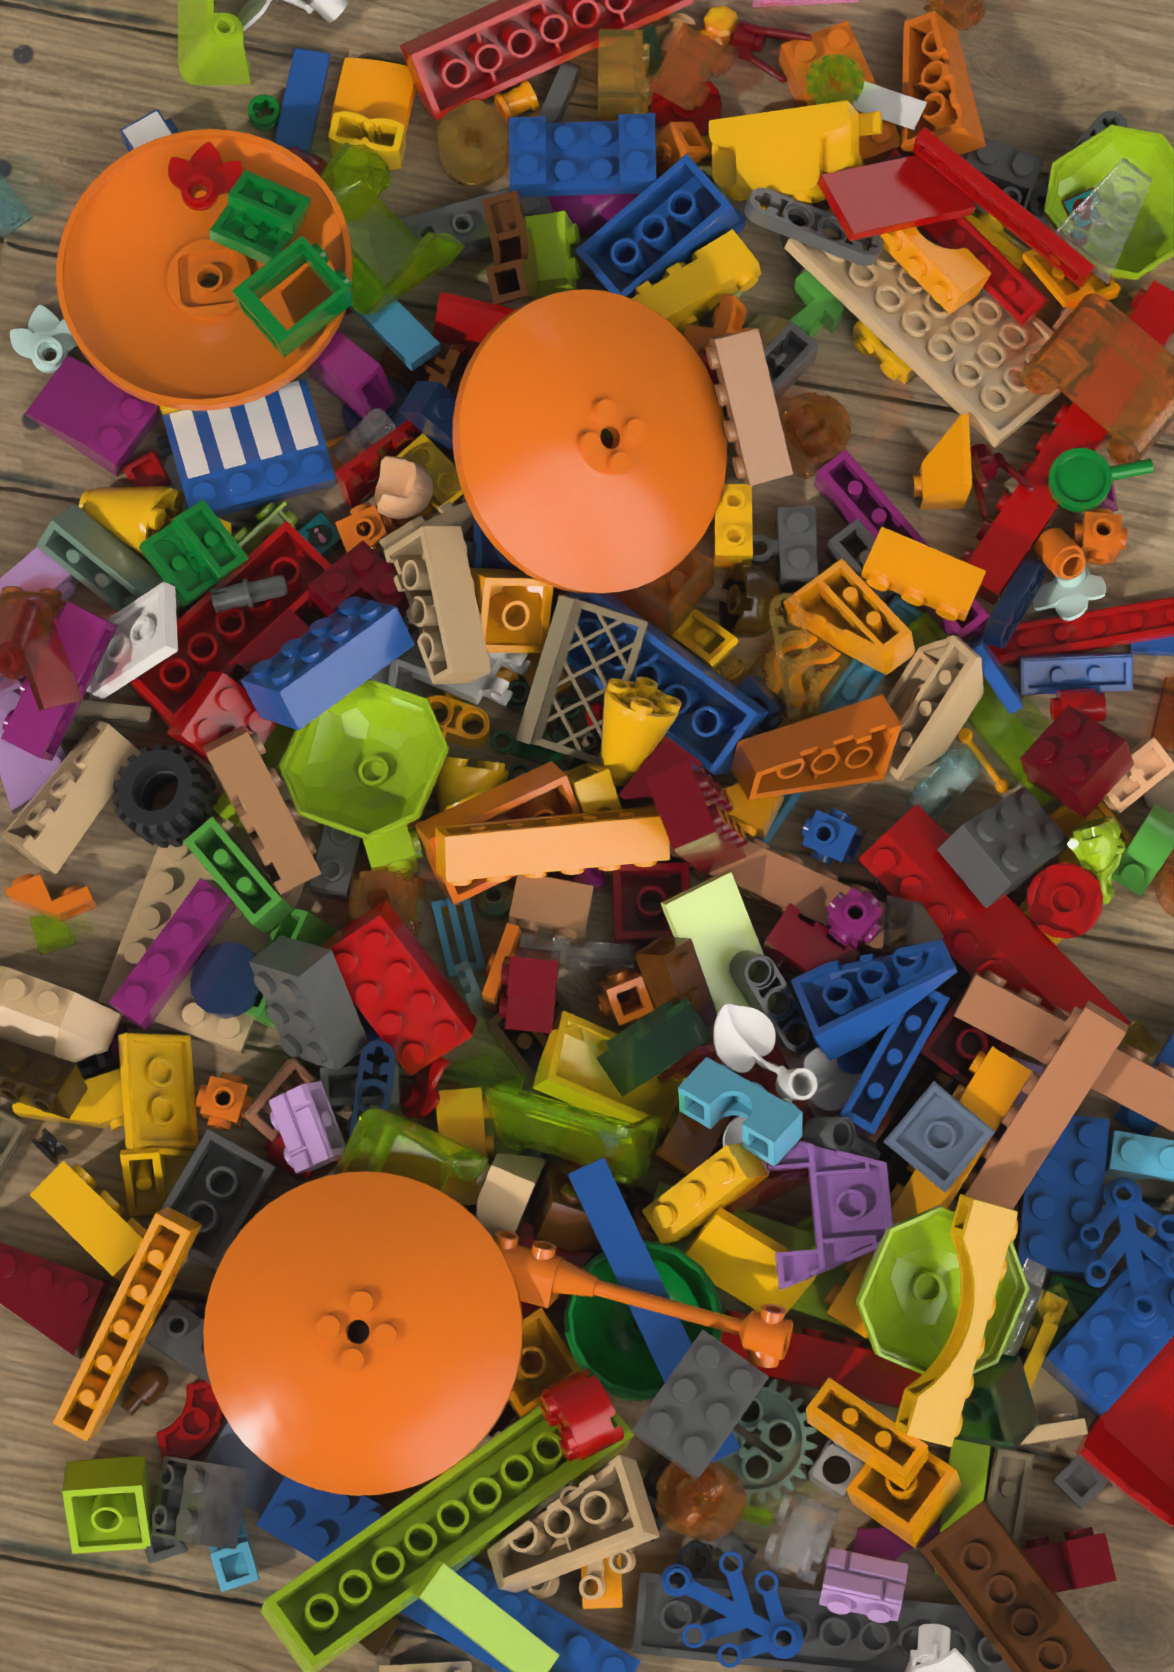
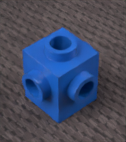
(832, 836)

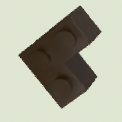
(523, 1047)

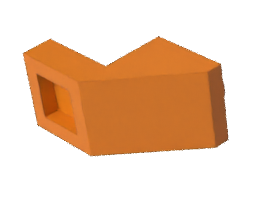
(726, 319)
(33, 894)

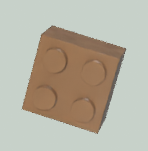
(552, 908)

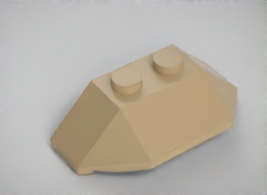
(933, 702)
(53, 1018)

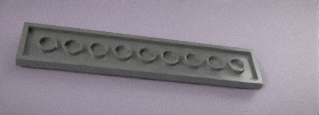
(829, 1639)

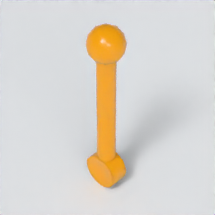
(965, 737)

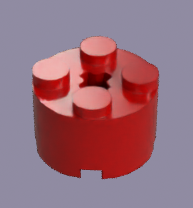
(581, 1414)

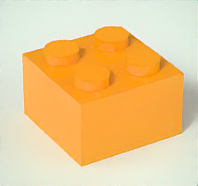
(908, 1511)

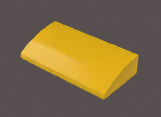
(576, 1077)

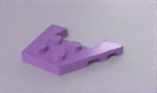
(847, 1206)

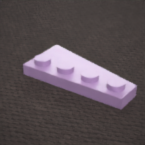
(19, 770)

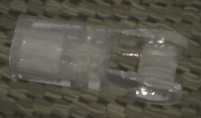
(368, 432)

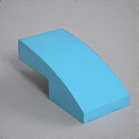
(236, 1565)

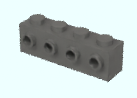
(462, 220)
(181, 1337)

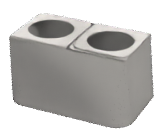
(823, 1454)

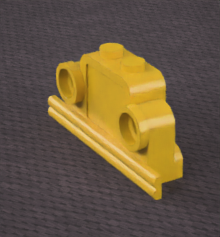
(787, 149)

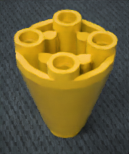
(132, 512)
(633, 724)
(460, 783)

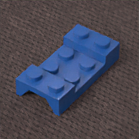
(582, 156)

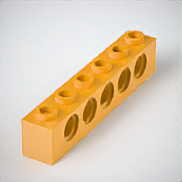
(127, 1323)

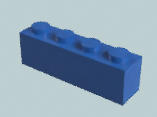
(891, 1064)

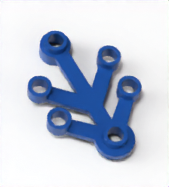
(1130, 1242)
(738, 1613)

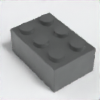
(1004, 846)
(309, 1002)
(221, 1192)
(699, 1404)

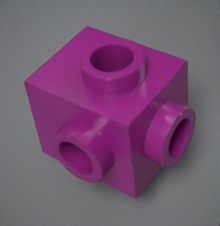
(854, 930)

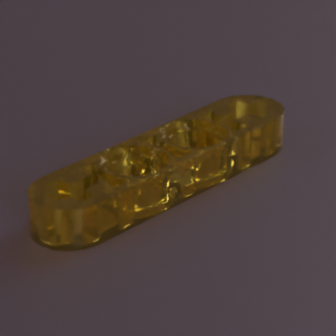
(799, 664)

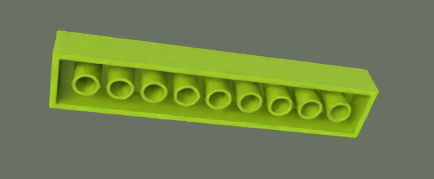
(444, 1522)

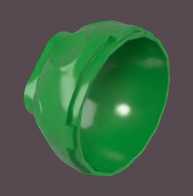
(604, 1331)

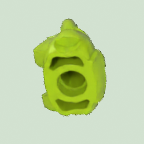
(1099, 850)

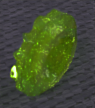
(841, 69)

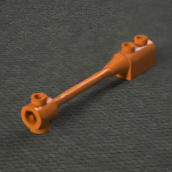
(544, 1276)

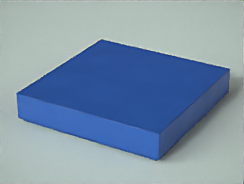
(997, 676)

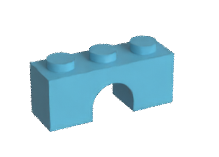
(719, 1092)
(1139, 1157)

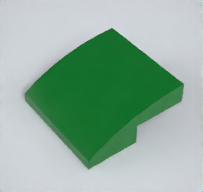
(259, 217)
(193, 552)

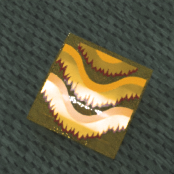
(827, 661)

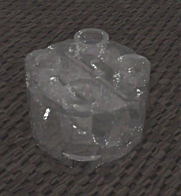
(802, 1537)

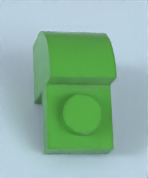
(820, 307)
(1146, 851)

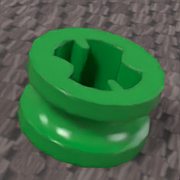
(259, 103)

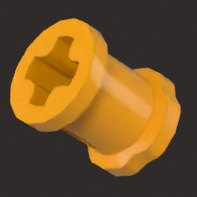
(516, 101)

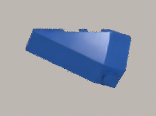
(863, 997)

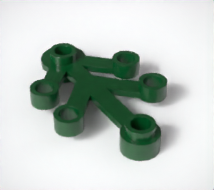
(538, 753)

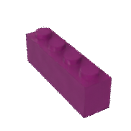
(85, 643)
(173, 954)

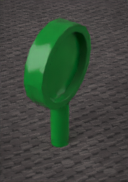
(1083, 478)

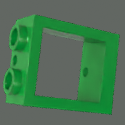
(277, 270)

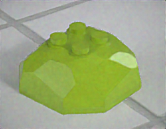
(1089, 163)
(366, 761)
(914, 1294)

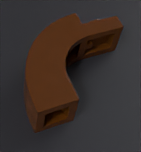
(514, 256)

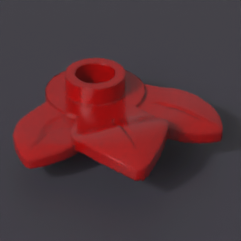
(206, 173)
(422, 1096)

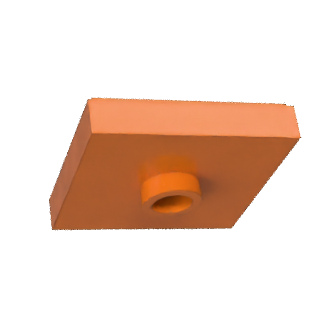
(493, 989)

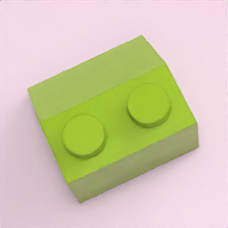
(107, 1503)

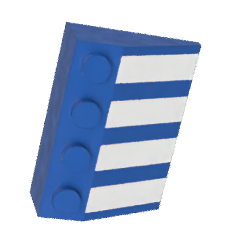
(251, 451)

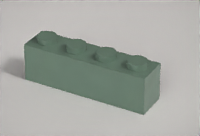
(98, 559)

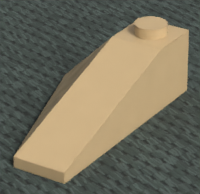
(506, 1191)

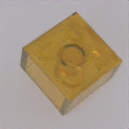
(622, 74)

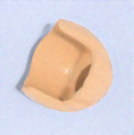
(402, 488)

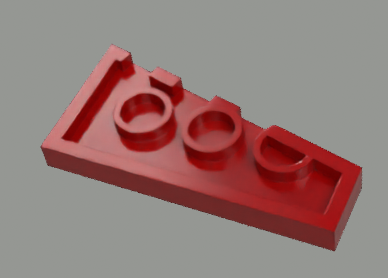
(360, 475)

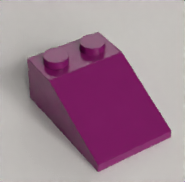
(93, 415)

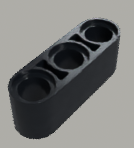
(759, 988)

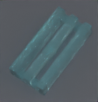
(469, 986)

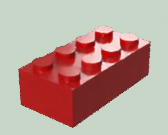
(400, 988)

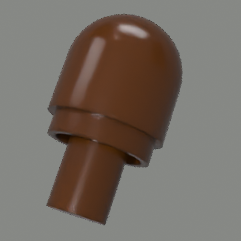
(146, 1388)

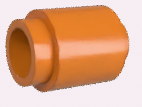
(1060, 553)

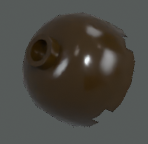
(748, 600)

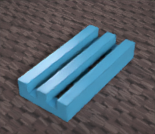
(436, 905)

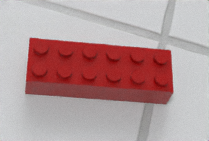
(215, 639)

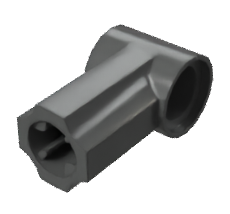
(840, 1135)

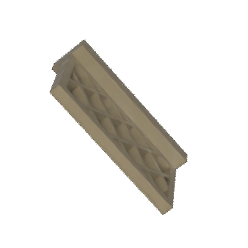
(551, 668)

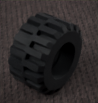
(143, 780)

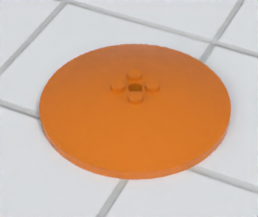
(136, 268)
(535, 452)
(436, 1347)

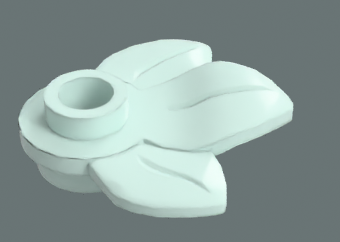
(43, 336)
(1070, 595)

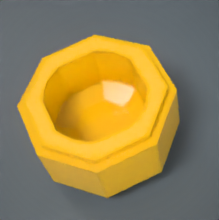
(721, 22)

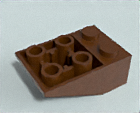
(561, 1218)

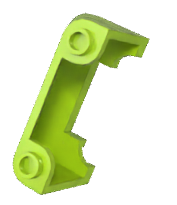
(210, 45)

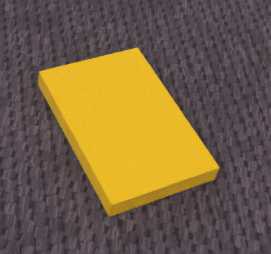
(158, 1091)
(742, 1262)

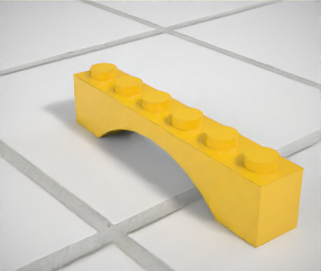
(935, 1400)

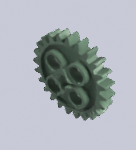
(774, 1410)

